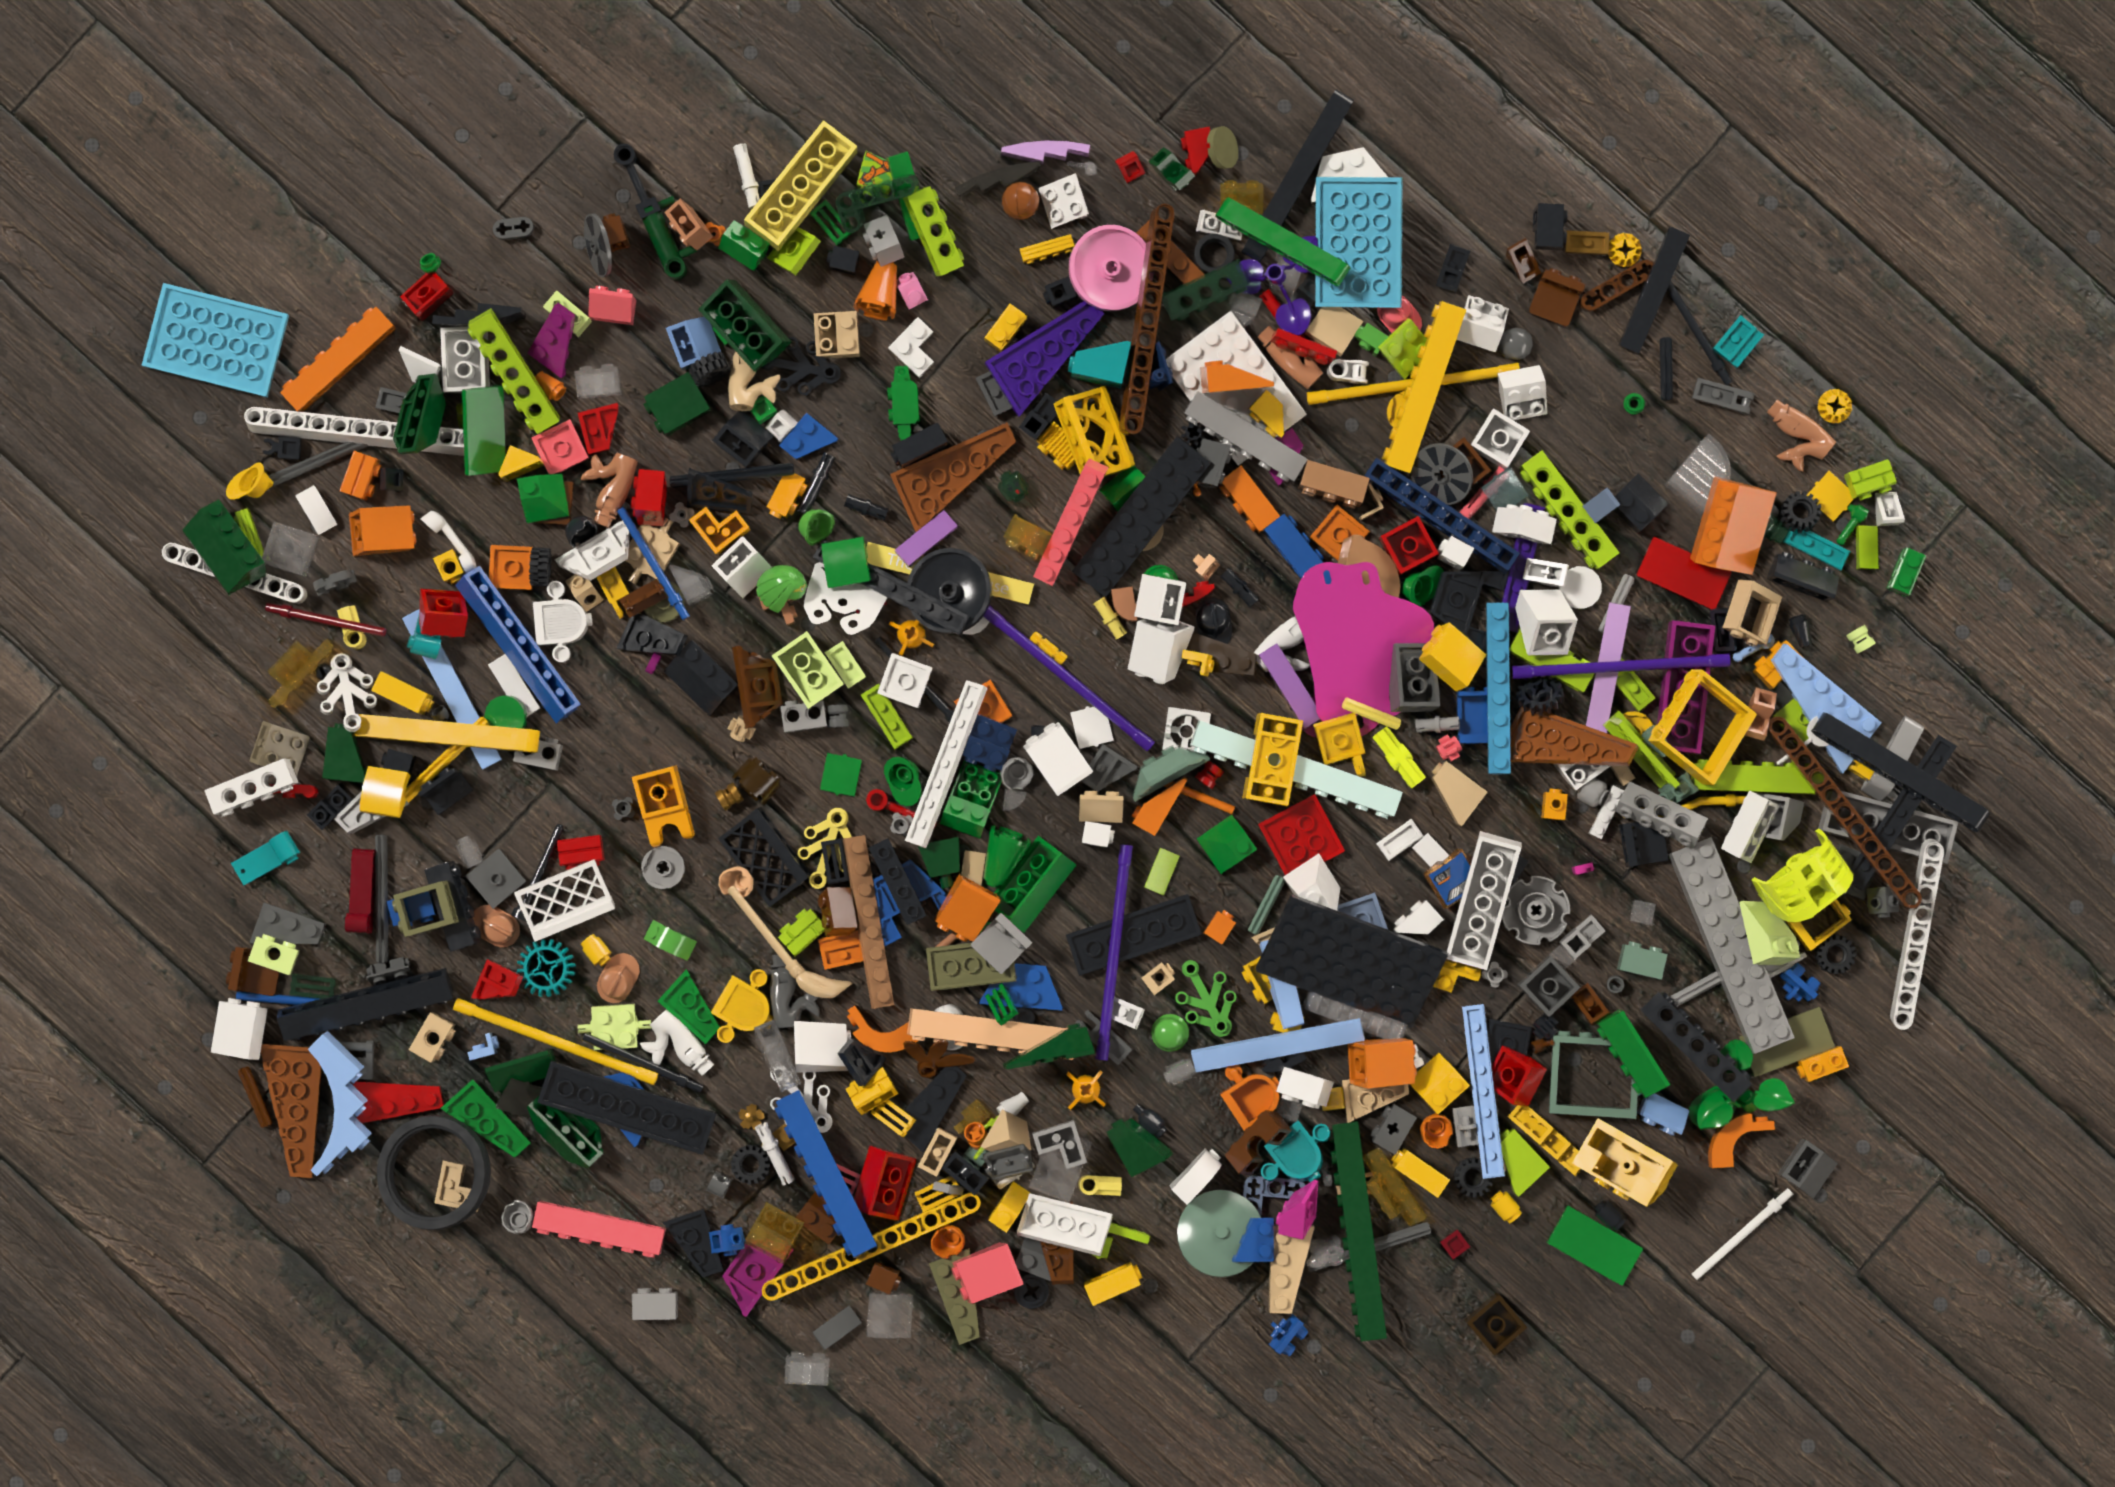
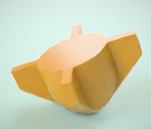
(910, 634)
(1085, 1089)

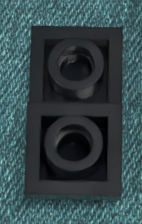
(330, 806)
(1276, 1064)

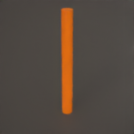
(1205, 799)

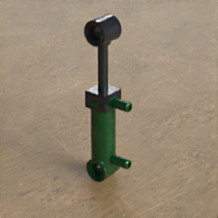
(654, 220)

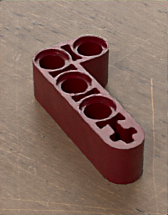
(361, 892)

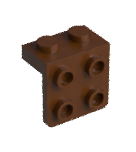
(1556, 297)
(251, 976)

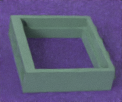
(1587, 1110)

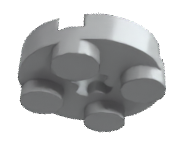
(674, 863)

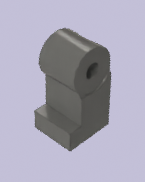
(719, 1184)

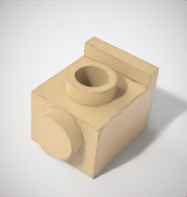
(1154, 985)

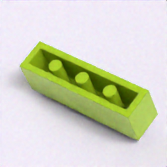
(1575, 681)

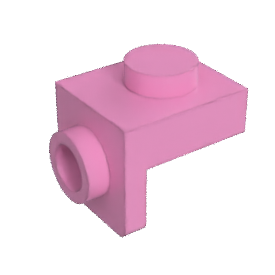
(911, 290)

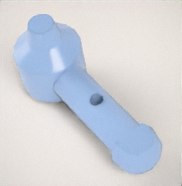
(1739, 656)

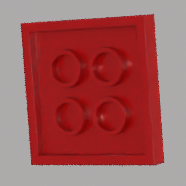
(1301, 834)

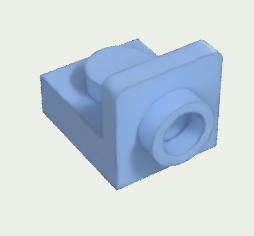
(482, 1051)

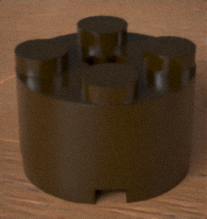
(756, 780)

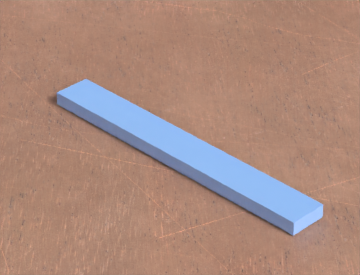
(454, 694)
(1278, 1045)
(1483, 1091)

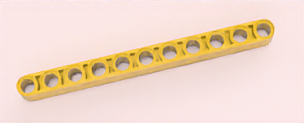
(879, 1238)

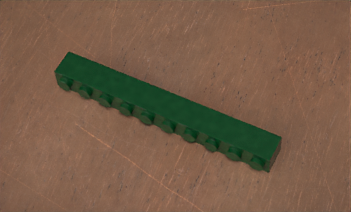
(1358, 1231)

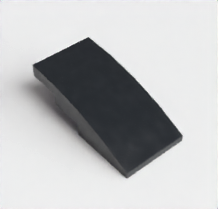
(505, 315)

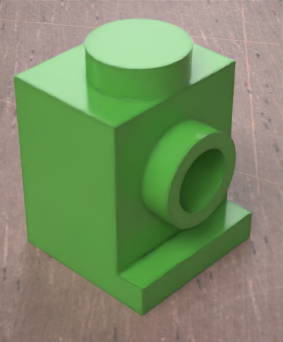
(1370, 338)

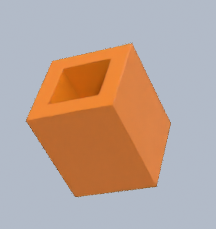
(1220, 926)

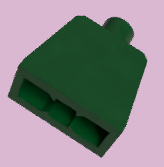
(942, 860)

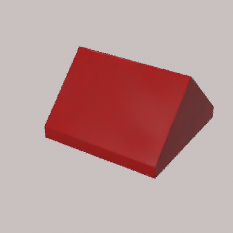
(426, 295)

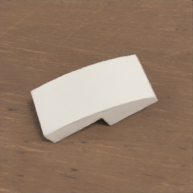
(1210, 224)
(316, 510)

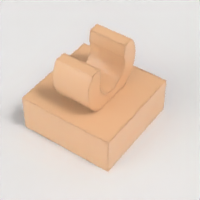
(1206, 566)

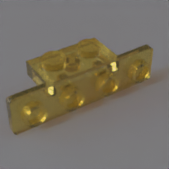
(294, 666)
(1391, 1190)

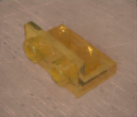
(1248, 194)

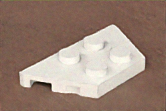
(1348, 164)
(598, 553)

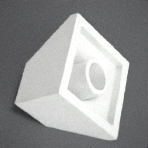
(419, 365)

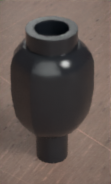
(1150, 1121)

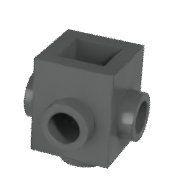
(1881, 901)

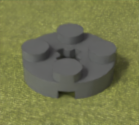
(336, 580)

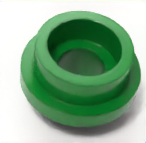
(430, 263)
(1640, 403)

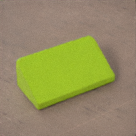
(1866, 547)
(1161, 871)

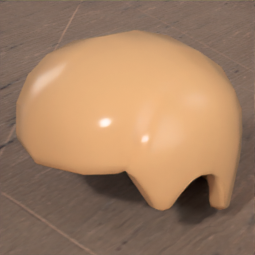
(736, 877)

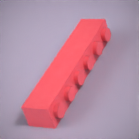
(1070, 521)
(598, 1227)

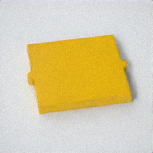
(1832, 495)

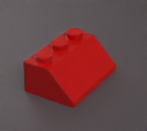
(884, 1183)

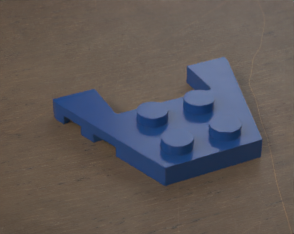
(887, 907)

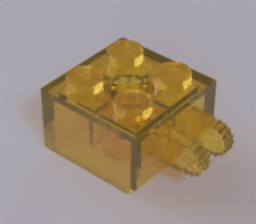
(1027, 537)

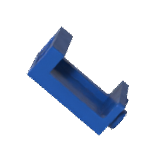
(1472, 716)

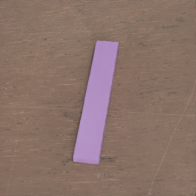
(1610, 651)

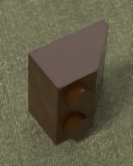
(817, 1220)

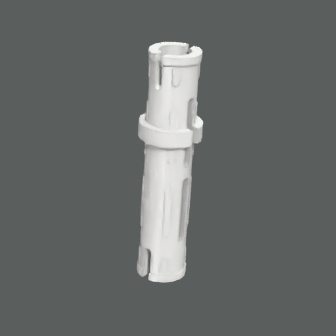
(746, 172)
(771, 1146)

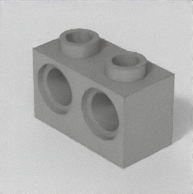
(804, 721)
(538, 759)

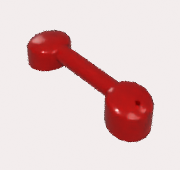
(878, 800)

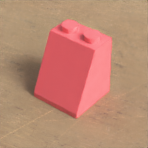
(986, 1273)

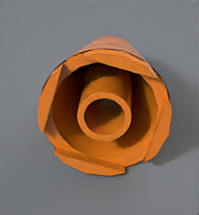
(878, 293)

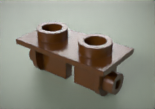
(643, 598)

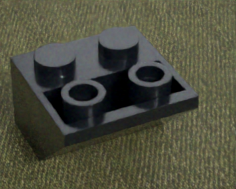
(743, 439)

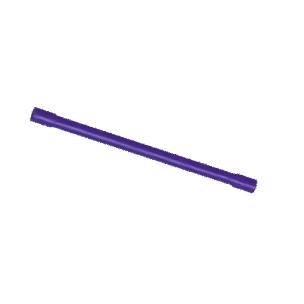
(1531, 671)
(1136, 734)
(1103, 1041)

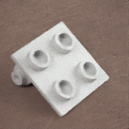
(1063, 201)

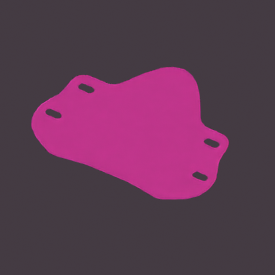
(1352, 636)

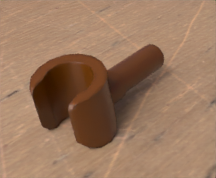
(1541, 1045)

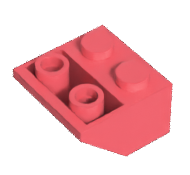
(611, 305)

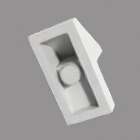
(1127, 1013)

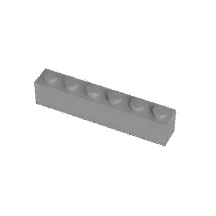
(1245, 436)

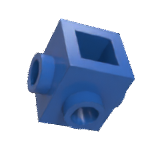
(727, 1240)

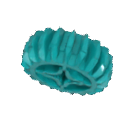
(541, 959)

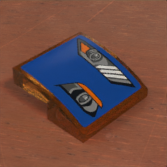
(1449, 877)

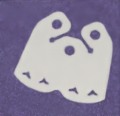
(857, 597)

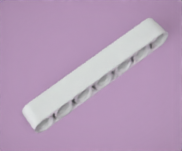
(263, 586)

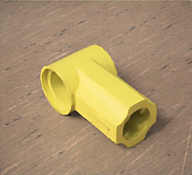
(350, 613)
(1102, 1185)

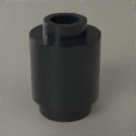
(1610, 1214)

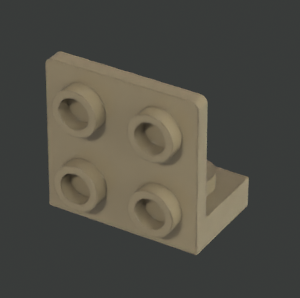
(279, 743)

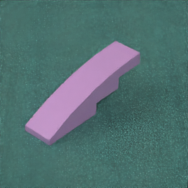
(1038, 150)

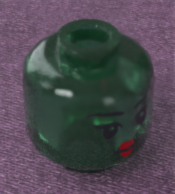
(1013, 486)

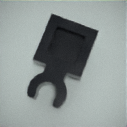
(287, 448)

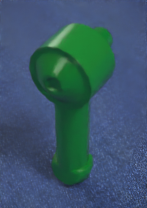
(1858, 514)

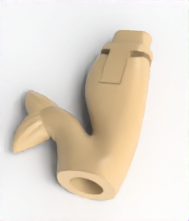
(740, 375)

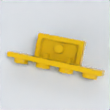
(1450, 972)

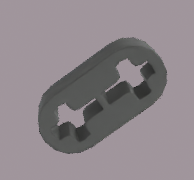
(514, 233)

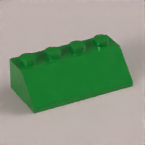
(1033, 883)
(1633, 1054)

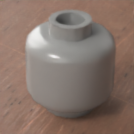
(1593, 792)

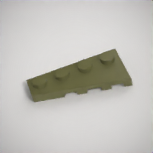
(960, 1312)

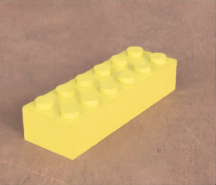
(801, 185)

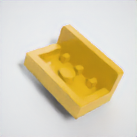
(1259, 981)

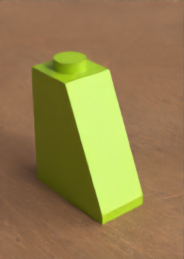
(1522, 1162)

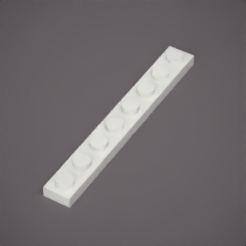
(946, 764)

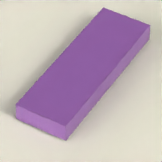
(926, 538)

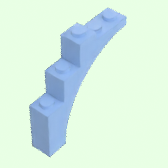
(347, 1130)

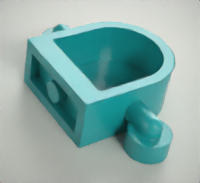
(1297, 1154)

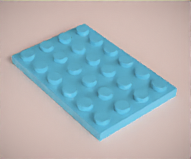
(1363, 227)
(215, 340)

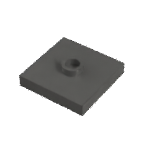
(496, 878)

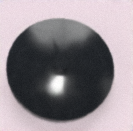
(956, 580)

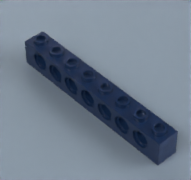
(1441, 515)

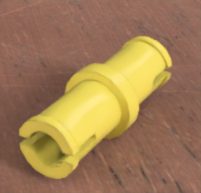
(1110, 618)

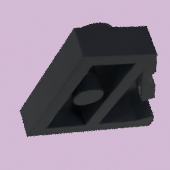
(860, 1061)

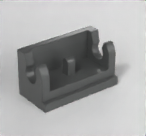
(1008, 1162)

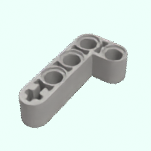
(1902, 744)

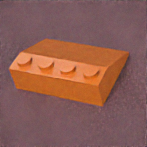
(1220, 377)
(1732, 526)

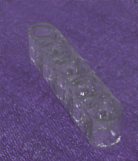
(1371, 1022)

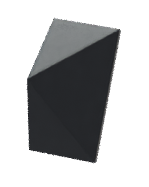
(1722, 639)

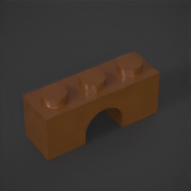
(1245, 1152)

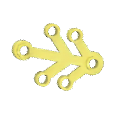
(834, 827)

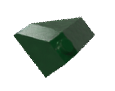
(1065, 1044)

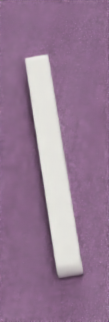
(349, 434)

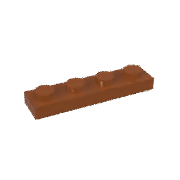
(1177, 261)

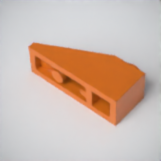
(1155, 810)

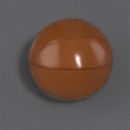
(1020, 200)

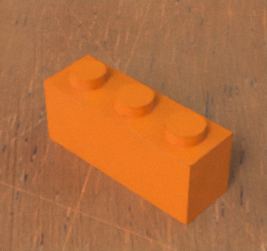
(1249, 500)

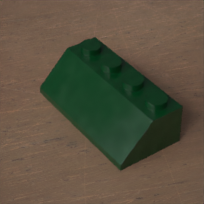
(744, 325)
(224, 547)

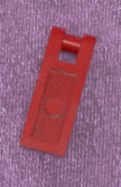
(307, 790)

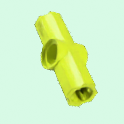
(1398, 757)

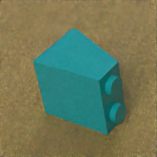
(1101, 364)

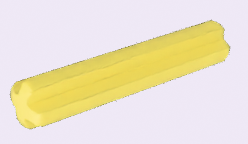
(1371, 713)

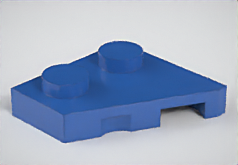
(807, 438)
(1257, 1242)

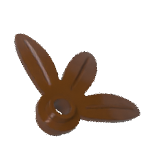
(929, 1063)

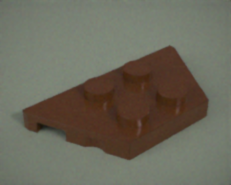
(757, 685)

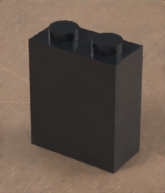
(919, 446)

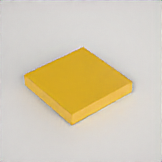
(1339, 738)

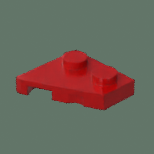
(598, 427)

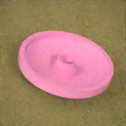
(1108, 267)

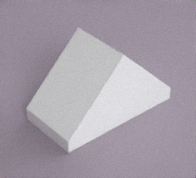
(1888, 509)
(1545, 572)

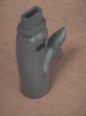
(781, 991)

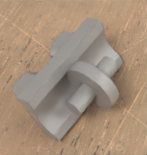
(1465, 1126)

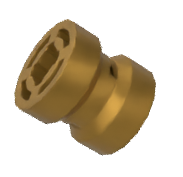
(729, 796)

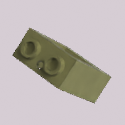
(446, 904)

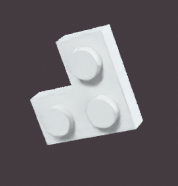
(907, 347)

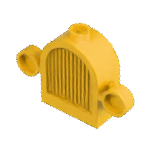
(742, 1005)

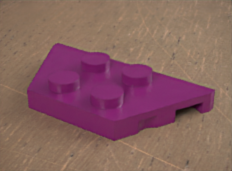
(748, 1274)

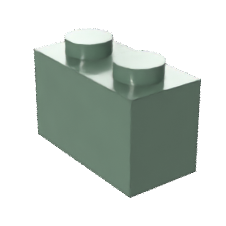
(1642, 961)

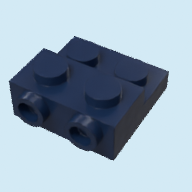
(989, 743)

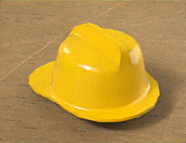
(250, 482)

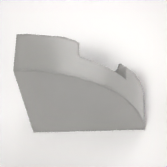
(946, 1188)

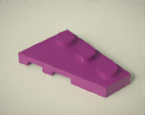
(553, 340)

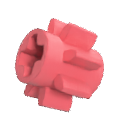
(1449, 748)

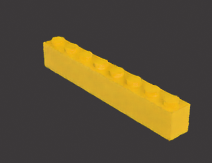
(1424, 387)

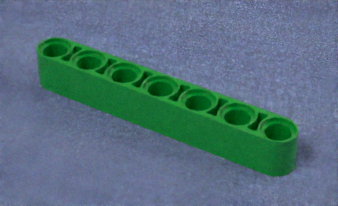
(1283, 241)

